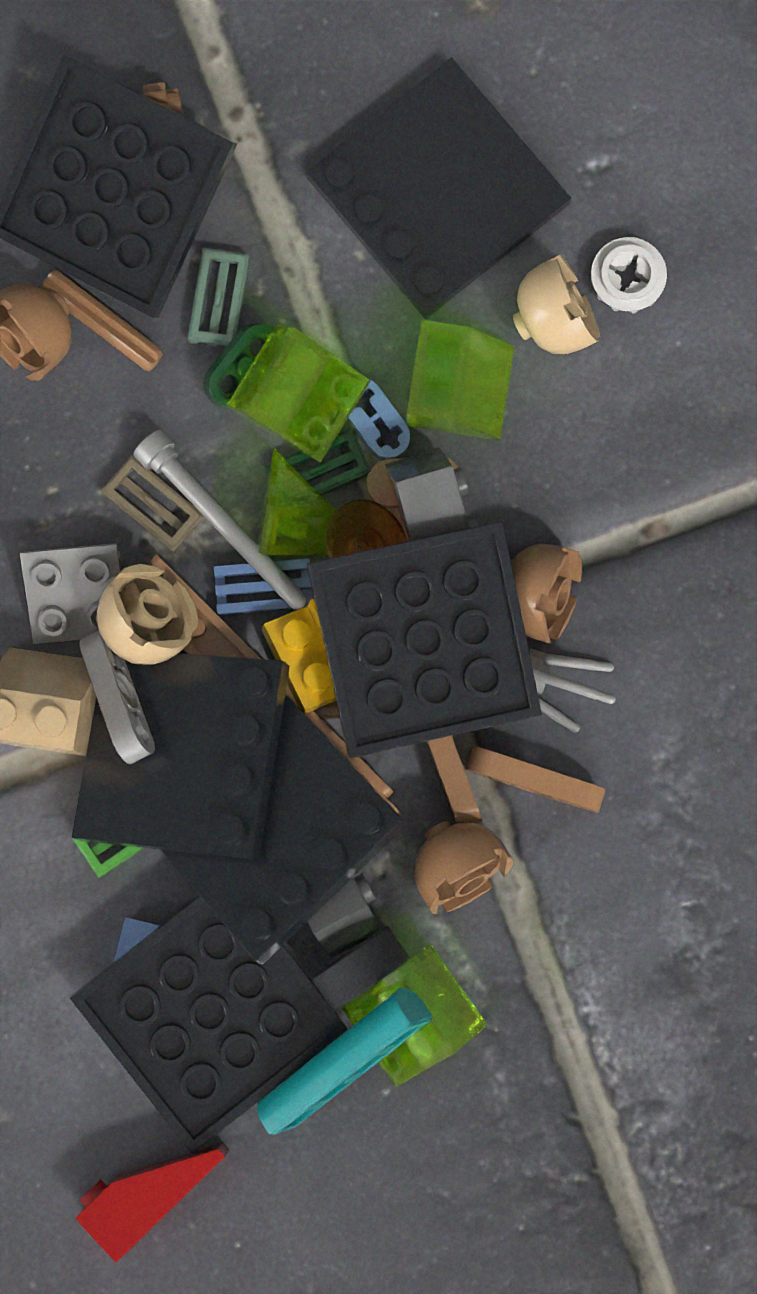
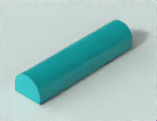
(343, 1061)

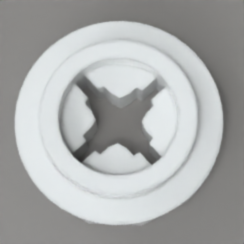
(649, 268)

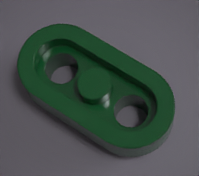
(235, 362)

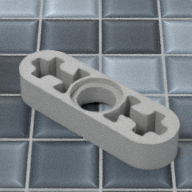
(117, 699)

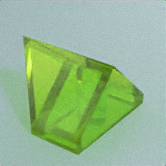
(292, 514)

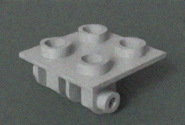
(66, 589)

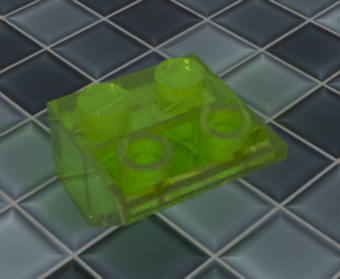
(459, 381)
(298, 392)
(453, 1013)

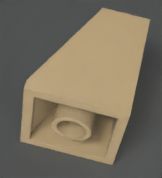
(45, 701)

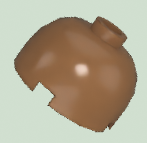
(33, 328)
(543, 588)
(457, 864)

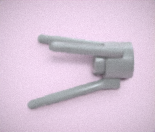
(543, 676)

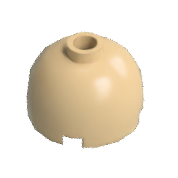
(554, 309)
(145, 616)

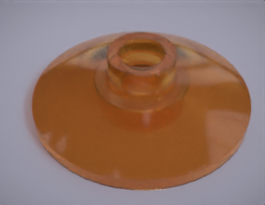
(362, 525)

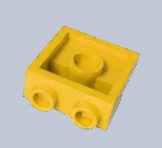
(299, 643)

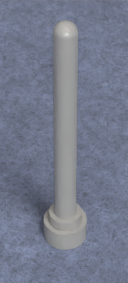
(158, 454)

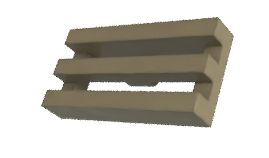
(183, 530)

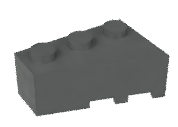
(430, 494)

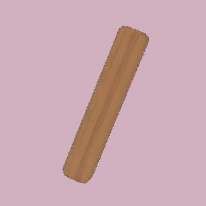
(104, 321)

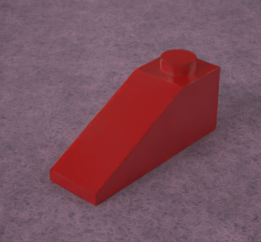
(137, 1200)

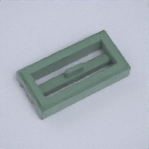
(213, 337)

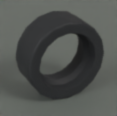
(360, 968)

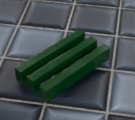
(341, 480)

